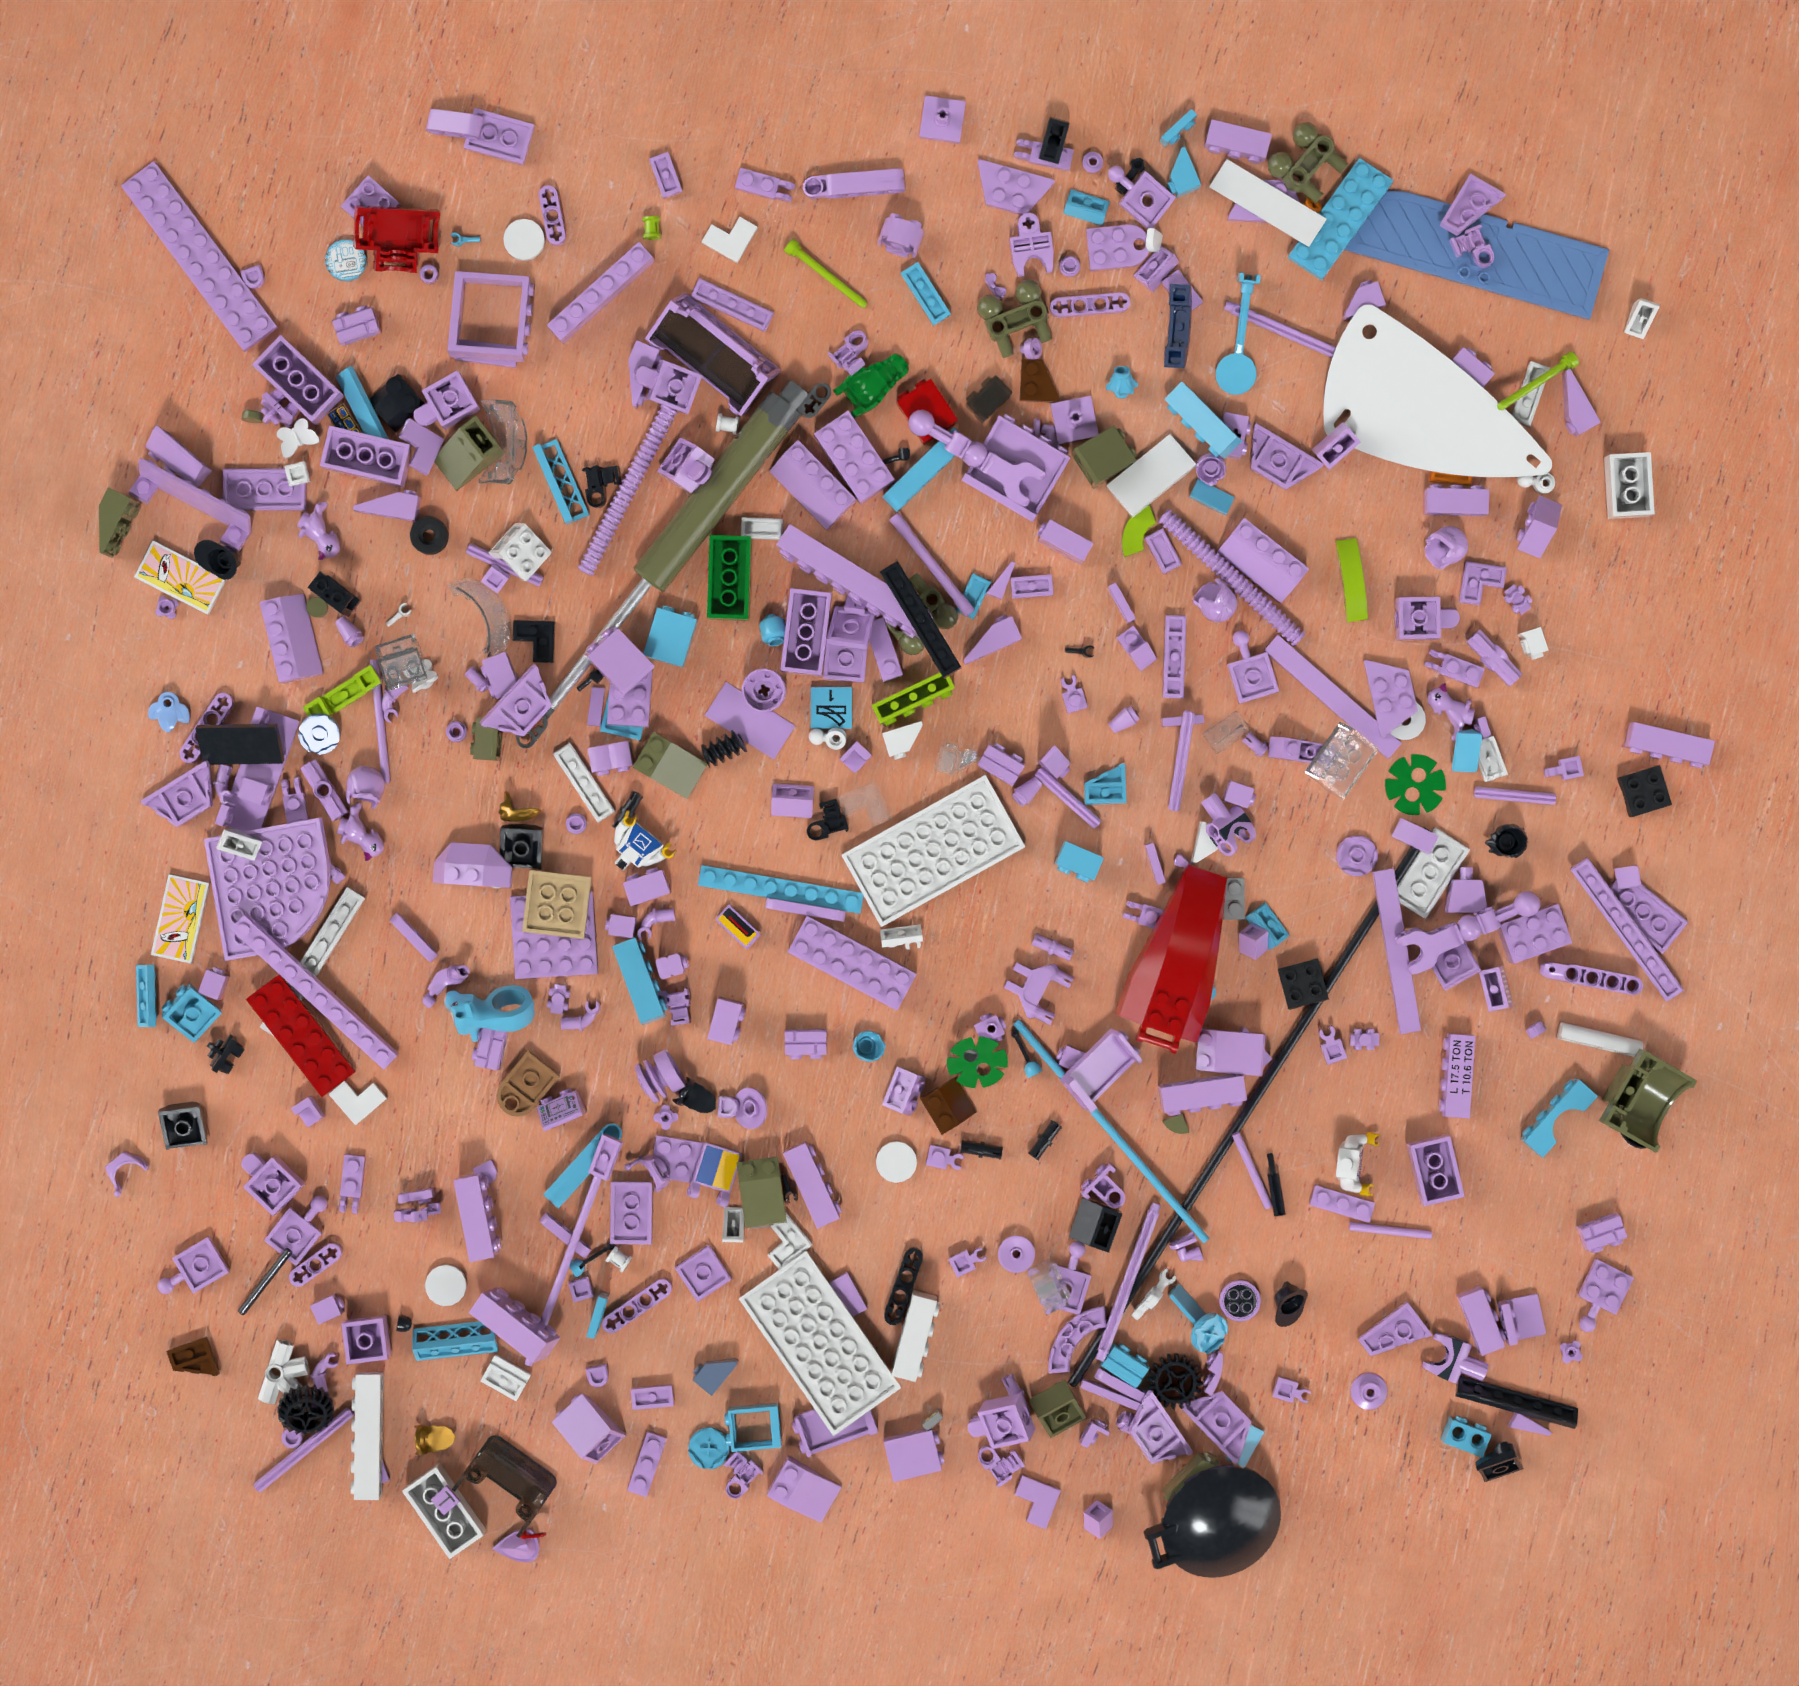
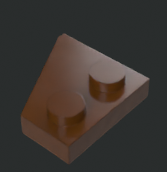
(1036, 383)
(194, 1358)

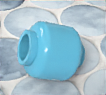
(772, 630)

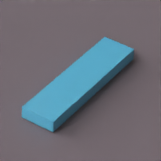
(360, 403)

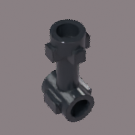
(1137, 167)

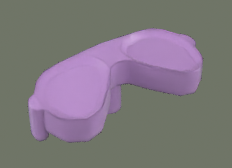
(990, 280)
(1181, 861)

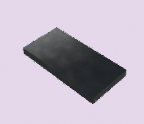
(240, 744)

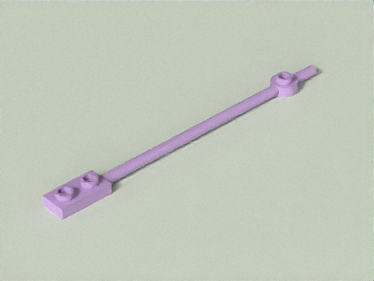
(601, 1168)

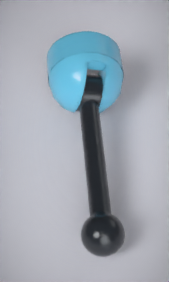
(1031, 1068)
(578, 1266)

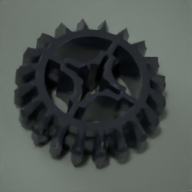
(1184, 1396)
(318, 1411)

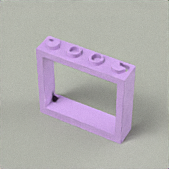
(489, 353)

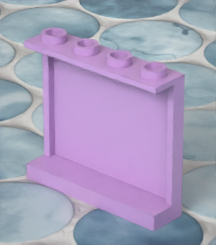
(1017, 445)

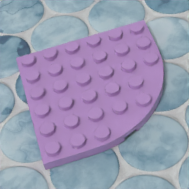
(278, 889)

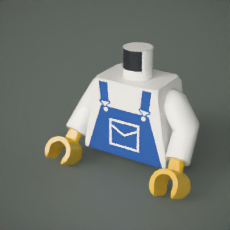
(638, 845)
(1350, 1162)

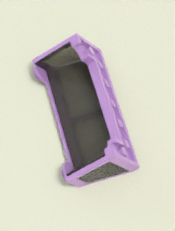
(713, 351)

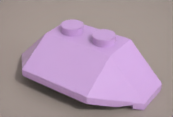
(472, 866)

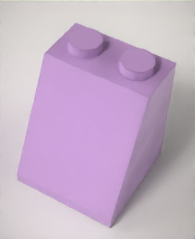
(618, 660)
(588, 1429)

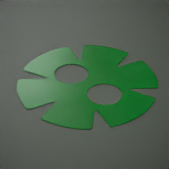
(1398, 787)
(969, 1074)

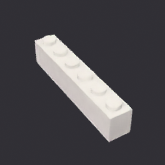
(368, 1435)

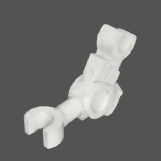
(1153, 1295)

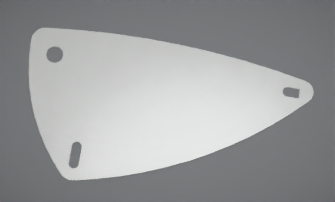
(1421, 406)

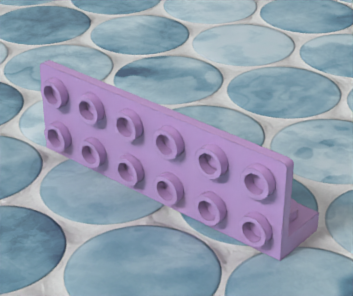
(153, 477)
(247, 814)

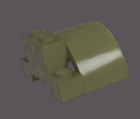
(1642, 1097)

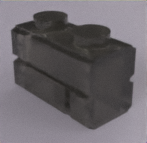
(988, 398)

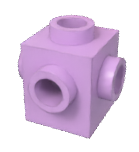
(986, 1020)

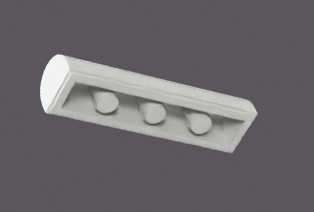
(1599, 1039)

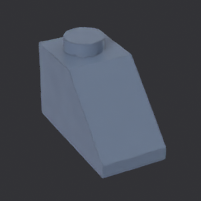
(713, 1373)

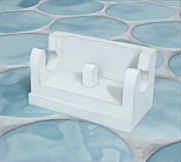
(1490, 760)

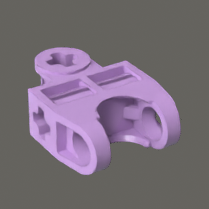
(1031, 245)

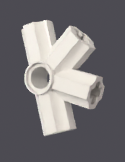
(289, 1370)

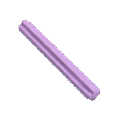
(1181, 760)

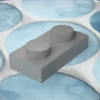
(1234, 899)

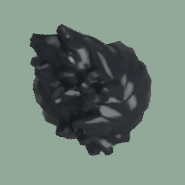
(1508, 841)

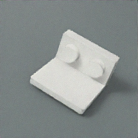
(521, 550)

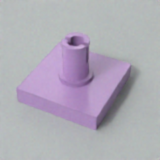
(942, 119)
(1074, 420)

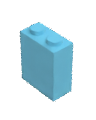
(670, 636)

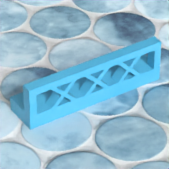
(553, 484)
(454, 1344)

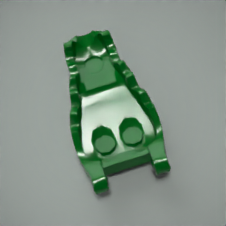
(872, 383)

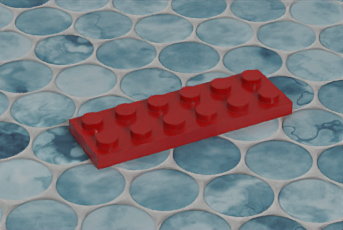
(300, 1035)

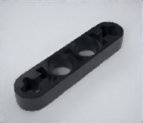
(904, 1286)

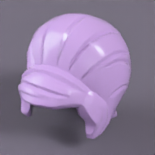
(1446, 547)
(1216, 601)
(366, 785)

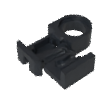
(600, 478)
(832, 818)

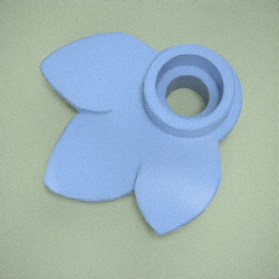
(170, 714)

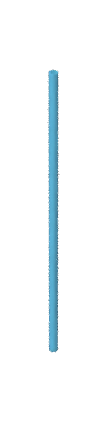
(1117, 1138)

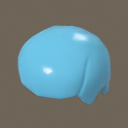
(868, 1046)

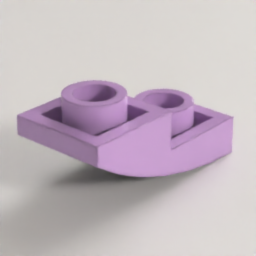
(1415, 836)
(1215, 1364)

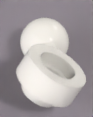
(1537, 482)
(817, 737)

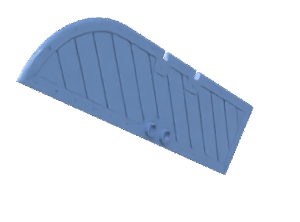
(1526, 262)

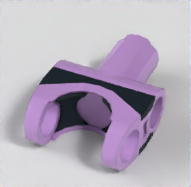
(1227, 824)
(1456, 1361)

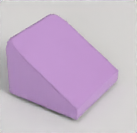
(1627, 877)

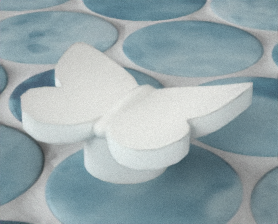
(296, 437)
(426, 683)

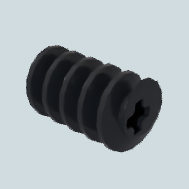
(723, 748)

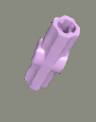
(1494, 658)
(317, 778)

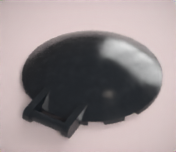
(1217, 1523)

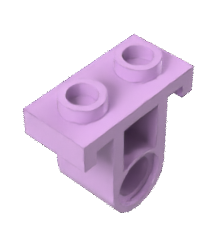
(1103, 1186)

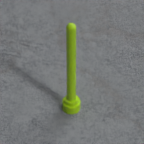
(794, 249)
(1567, 362)

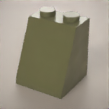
(1104, 456)
(1195, 1465)

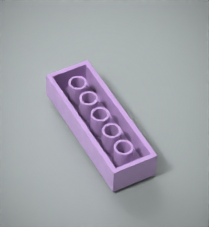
(852, 962)

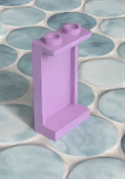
(1100, 1068)
(817, 1437)

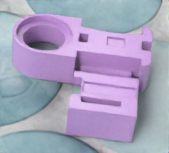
(1475, 242)
(848, 352)
(677, 1003)
(413, 1215)
(1001, 1468)
(742, 1470)

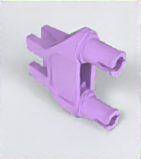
(1034, 988)

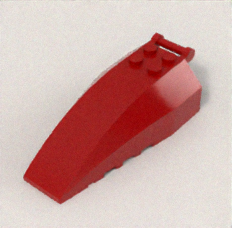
(1177, 966)

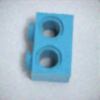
(1464, 1440)

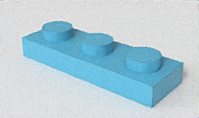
(925, 294)
(146, 996)

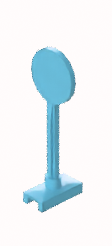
(1236, 371)

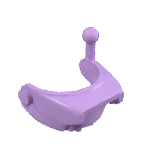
(122, 1159)
(650, 1161)

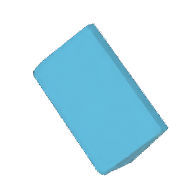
(1086, 207)
(1211, 497)
(1467, 751)
(1266, 919)
(1186, 1303)
(1251, 1442)

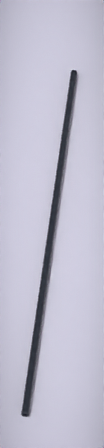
(1246, 1112)

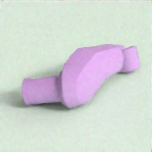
(450, 976)

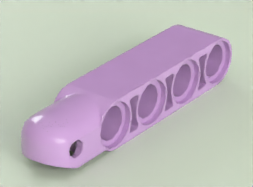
(855, 184)
(1558, 972)

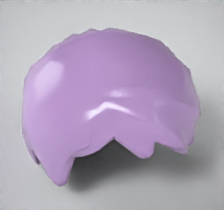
(1210, 468)

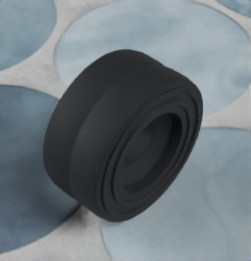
(417, 535)

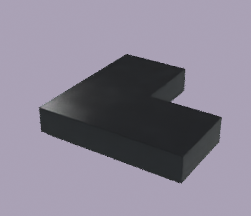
(541, 634)

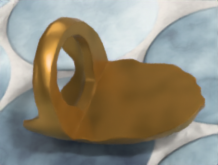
(508, 814)
(432, 1438)

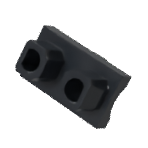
(220, 1062)

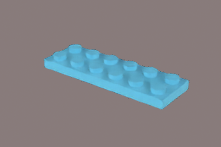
(1345, 215)

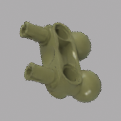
(1282, 166)
(1027, 293)
(943, 614)

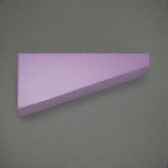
(998, 588)
(596, 707)
(1524, 1423)

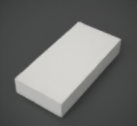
(762, 528)

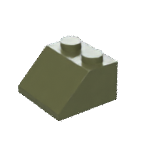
(487, 742)
(1057, 1408)

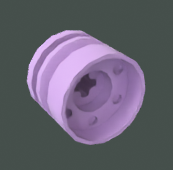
(754, 683)
(659, 1076)

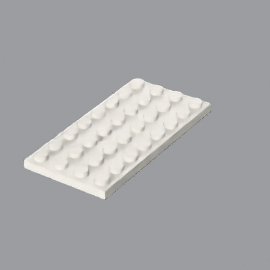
(933, 850)
(820, 1343)

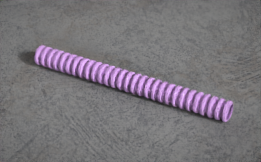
(627, 490)
(1231, 577)

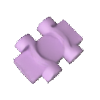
(1515, 597)
(558, 1002)
(1369, 1039)

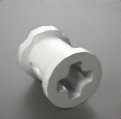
(727, 424)
(618, 1259)

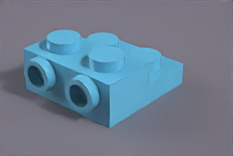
(190, 1012)

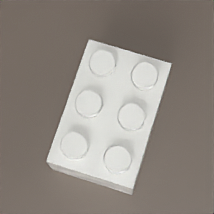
(1629, 485)

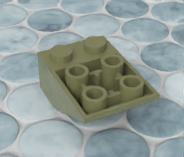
(468, 453)
(114, 520)

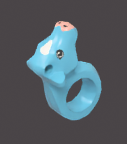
(473, 1013)

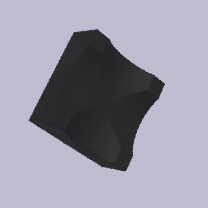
(1644, 791)
(1303, 984)

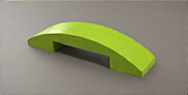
(1352, 580)
(345, 693)

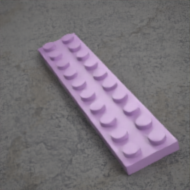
(199, 256)

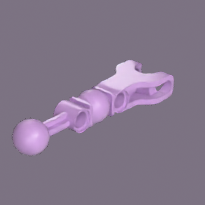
(976, 455)
(1466, 929)

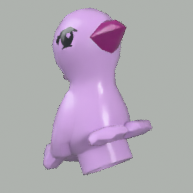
(314, 528)
(1457, 712)
(354, 831)

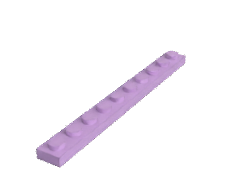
(314, 991)

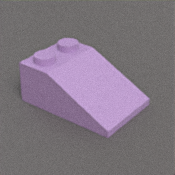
(1230, 1052)
(803, 1489)

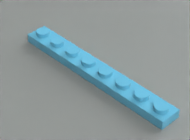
(780, 889)

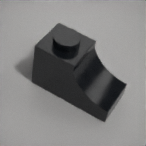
(1054, 140)

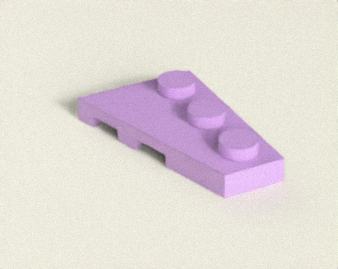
(1470, 204)
(1394, 1330)

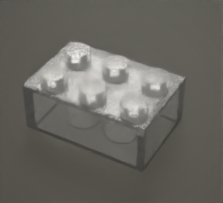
(1341, 760)
(1048, 1287)

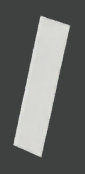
(1267, 203)

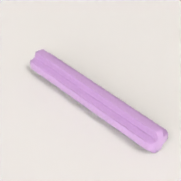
(483, 555)
(1515, 795)
(1067, 798)

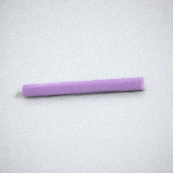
(1252, 1170)
(1390, 1230)

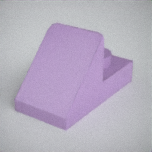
(1137, 648)

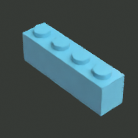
(1202, 420)
(639, 981)

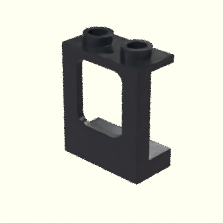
(334, 594)

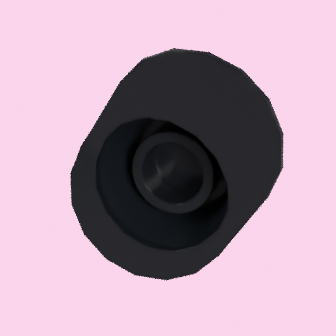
(217, 559)
(1289, 1303)

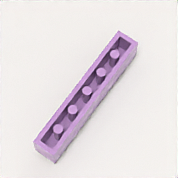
(600, 293)

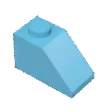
(1183, 176)

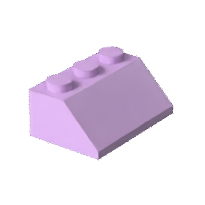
(176, 457)

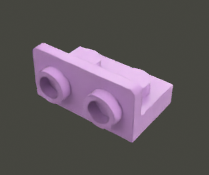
(904, 1091)

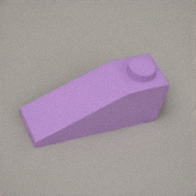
(1577, 408)
(397, 505)
(999, 635)
(884, 652)
(1055, 763)

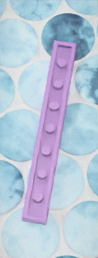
(1330, 695)
(1626, 929)
(1396, 955)

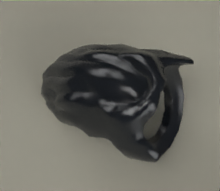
(696, 1097)

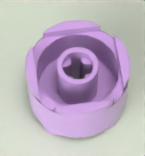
(901, 236)

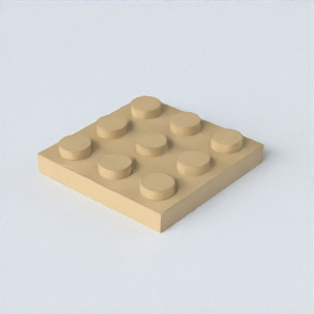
(556, 904)

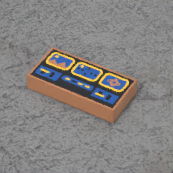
(342, 418)

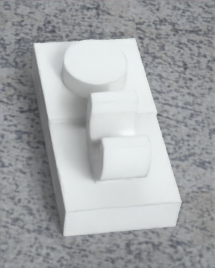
(901, 935)

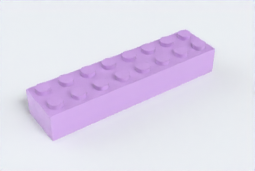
(844, 577)

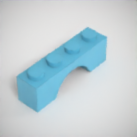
(1540, 1135)

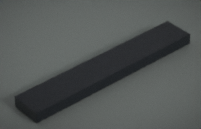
(920, 619)
(1517, 1402)

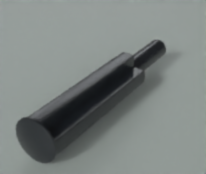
(1275, 1188)

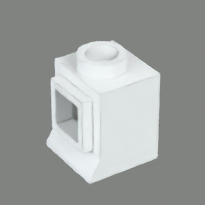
(1533, 643)

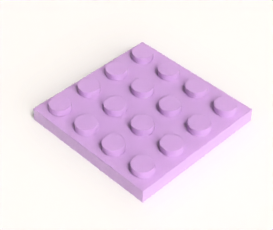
(549, 954)

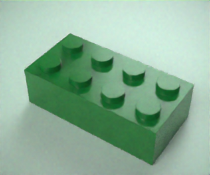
(729, 577)

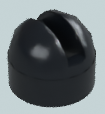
(404, 1324)

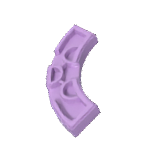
(1071, 1335)

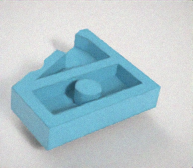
(1107, 788)

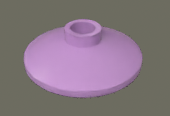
(752, 1108)

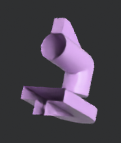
(1049, 430)
(1180, 1243)

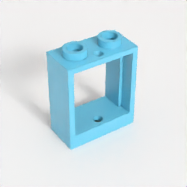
(775, 1442)

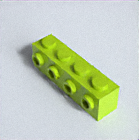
(913, 697)

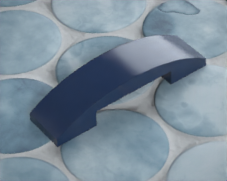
(1179, 326)

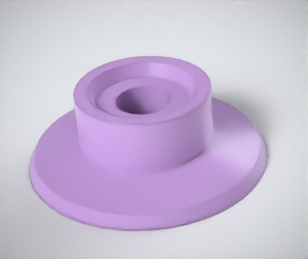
(1019, 1263)
(1362, 1384)

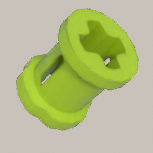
(651, 227)

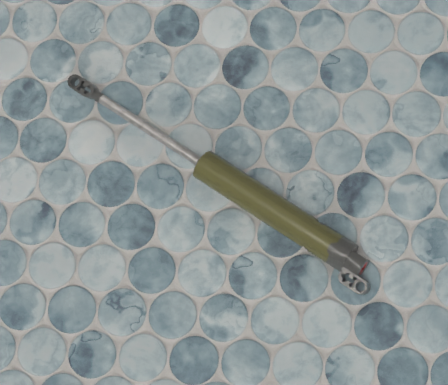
(703, 511)

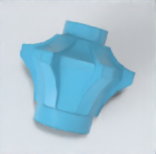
(1122, 382)

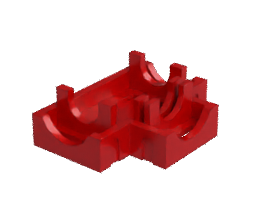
(396, 235)

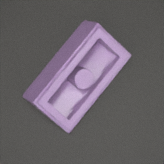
(1156, 268)

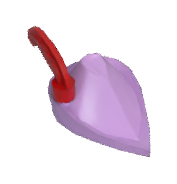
(520, 1549)

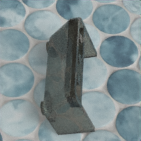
(513, 1473)

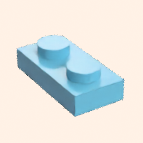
(1184, 123)

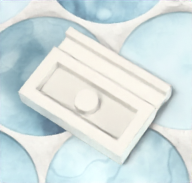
(505, 1377)

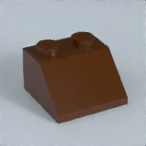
(948, 1105)

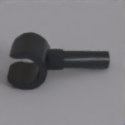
(904, 455)
(1080, 651)
(595, 675)
(788, 1189)

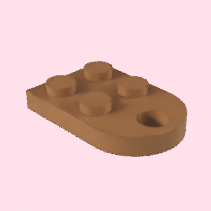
(526, 1084)

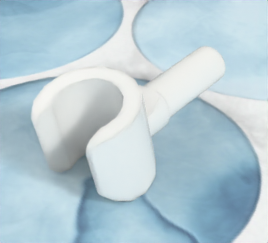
(398, 615)

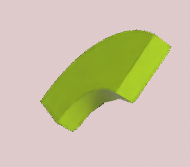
(1134, 531)

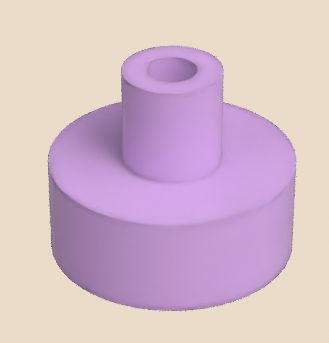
(1031, 348)

